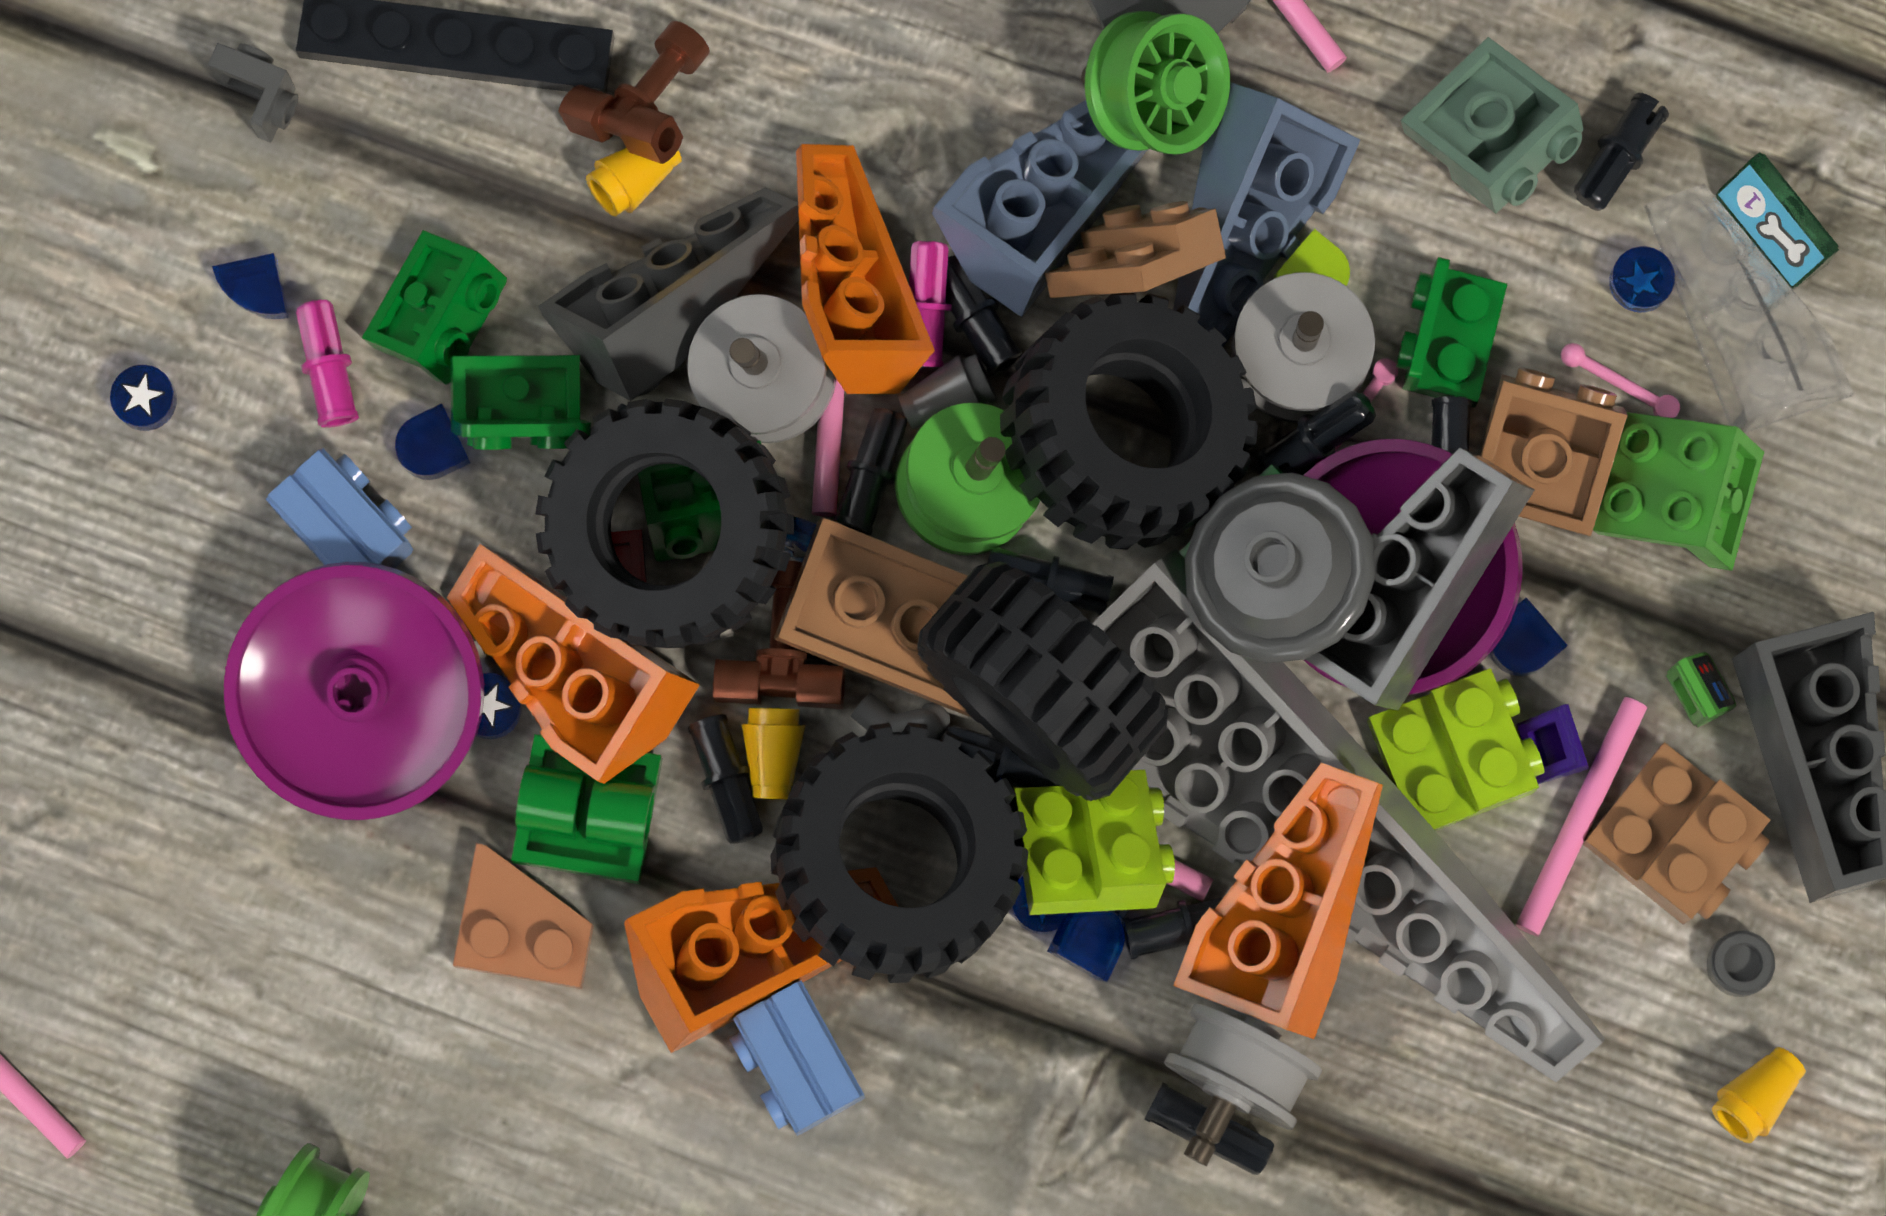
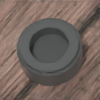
(1740, 963)

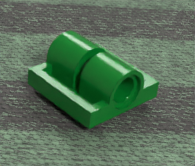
(581, 824)

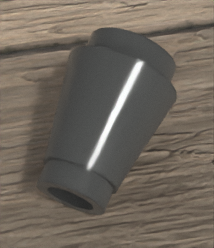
(950, 385)

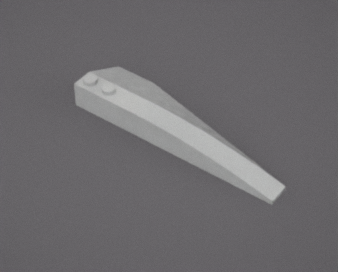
(1239, 753)

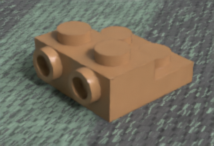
(1139, 251)
(1555, 445)
(1679, 835)

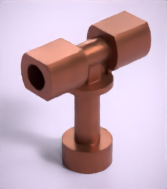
(632, 109)
(780, 668)

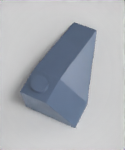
(1266, 179)
(1028, 204)

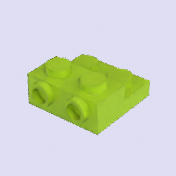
(1458, 750)
(1096, 850)

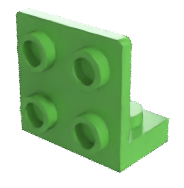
(1681, 486)

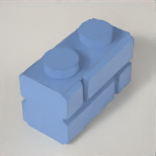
(336, 518)
(796, 1058)

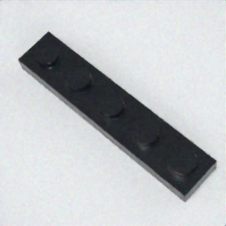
(455, 44)

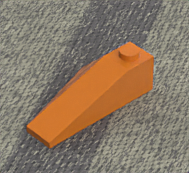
(853, 277)
(589, 692)
(1286, 919)
(721, 953)

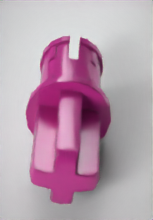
(928, 287)
(326, 364)

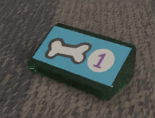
(1777, 221)

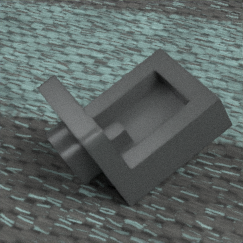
(253, 74)

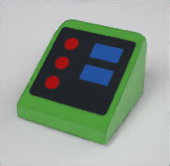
(1700, 688)

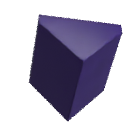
(1556, 742)

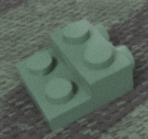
(1496, 125)

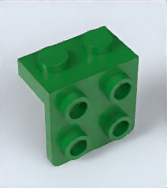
(516, 398)

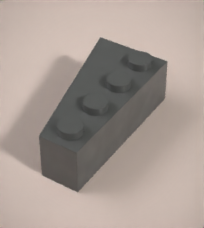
(1424, 576)
(1823, 748)

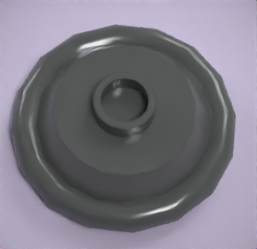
(1280, 568)

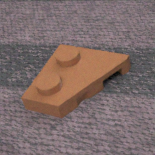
(519, 927)

